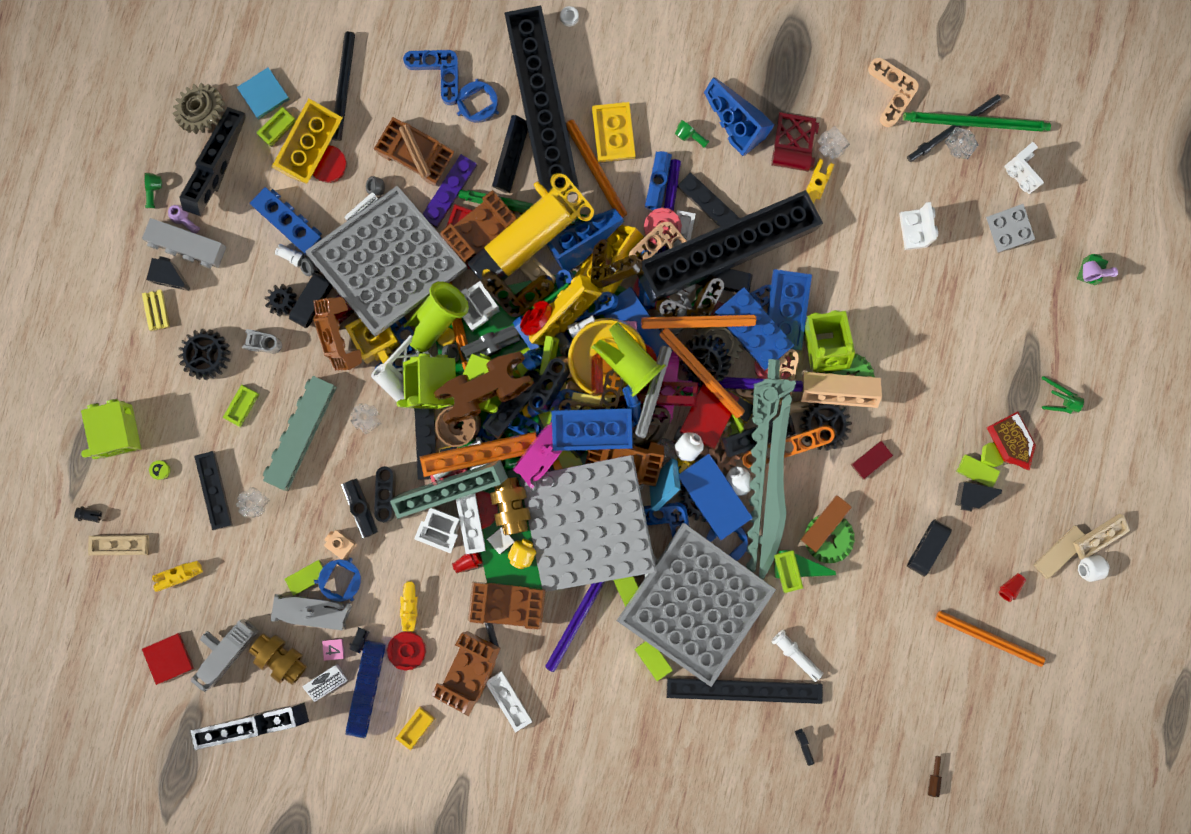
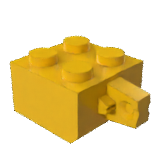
(372, 347)

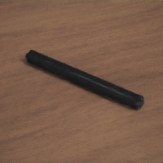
(343, 81)

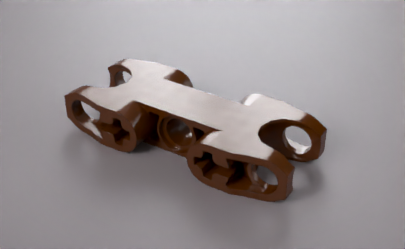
(471, 393)

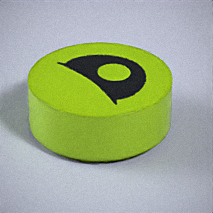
(159, 470)

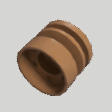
(455, 436)

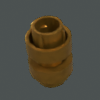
(512, 514)
(271, 654)

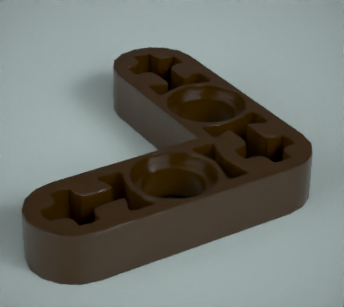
(604, 275)
(519, 298)
(697, 309)
(608, 381)

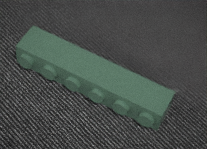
(299, 433)
(449, 489)

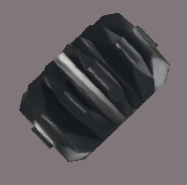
(274, 300)

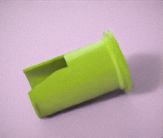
(436, 315)
(630, 361)

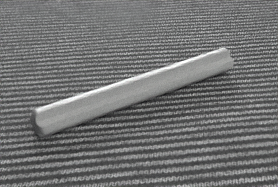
(652, 394)

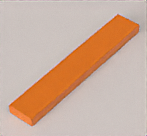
(476, 454)

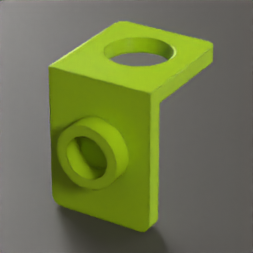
(736, 425)

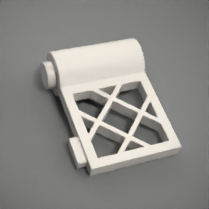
(389, 377)

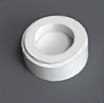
(569, 16)

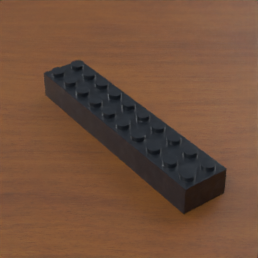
(540, 96)
(728, 246)

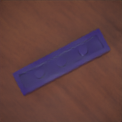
(449, 190)

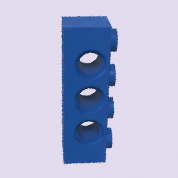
(263, 204)

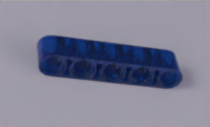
(365, 689)

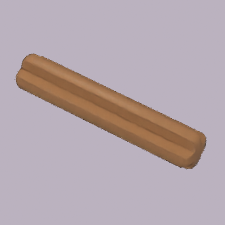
(414, 151)

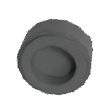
(375, 185)
(308, 266)
(452, 351)

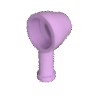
(182, 218)
(1092, 271)

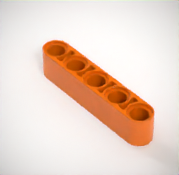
(799, 447)

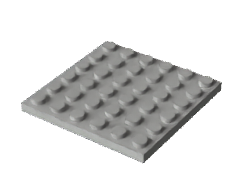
(385, 260)
(589, 524)
(696, 605)

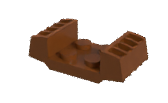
(392, 146)
(478, 227)
(329, 336)
(646, 461)
(506, 605)
(467, 673)

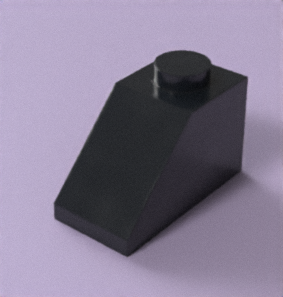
(166, 274)
(974, 496)

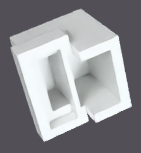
(480, 306)
(438, 530)

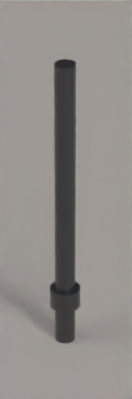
(925, 148)

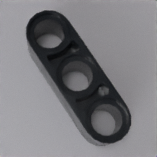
(733, 280)
(304, 309)
(549, 376)
(381, 485)
(929, 547)

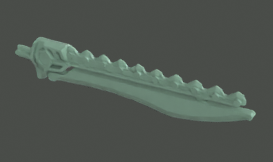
(765, 407)

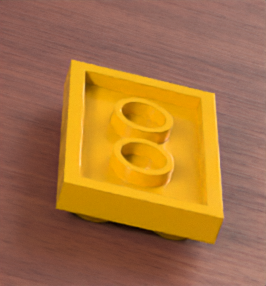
(613, 132)

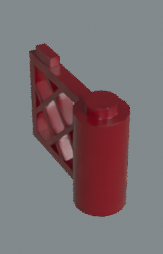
(794, 156)

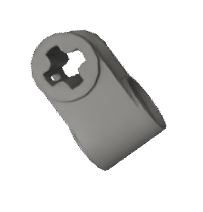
(258, 341)

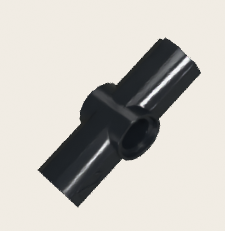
(355, 496)

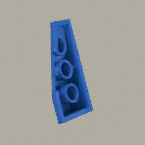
(741, 119)
(578, 241)

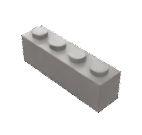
(183, 242)

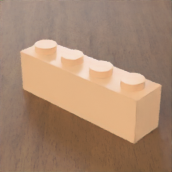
(841, 389)

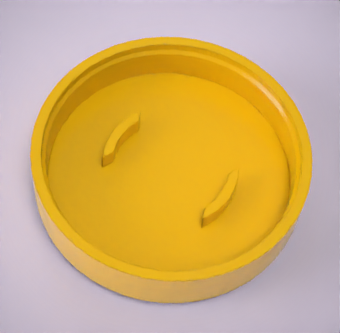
(581, 352)

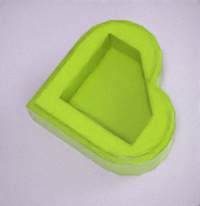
(991, 455)

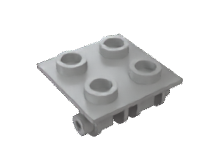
(1010, 228)

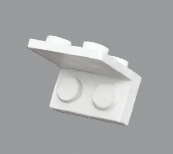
(1022, 172)
(918, 227)

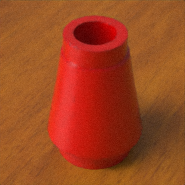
(467, 562)
(1011, 588)

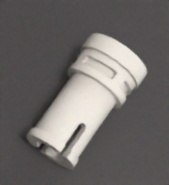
(293, 257)
(575, 327)

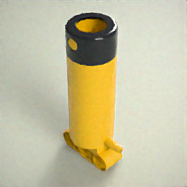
(531, 230)

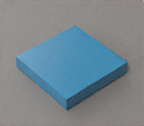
(263, 93)
(667, 485)

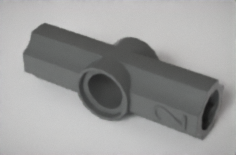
(490, 343)

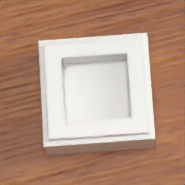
(500, 541)

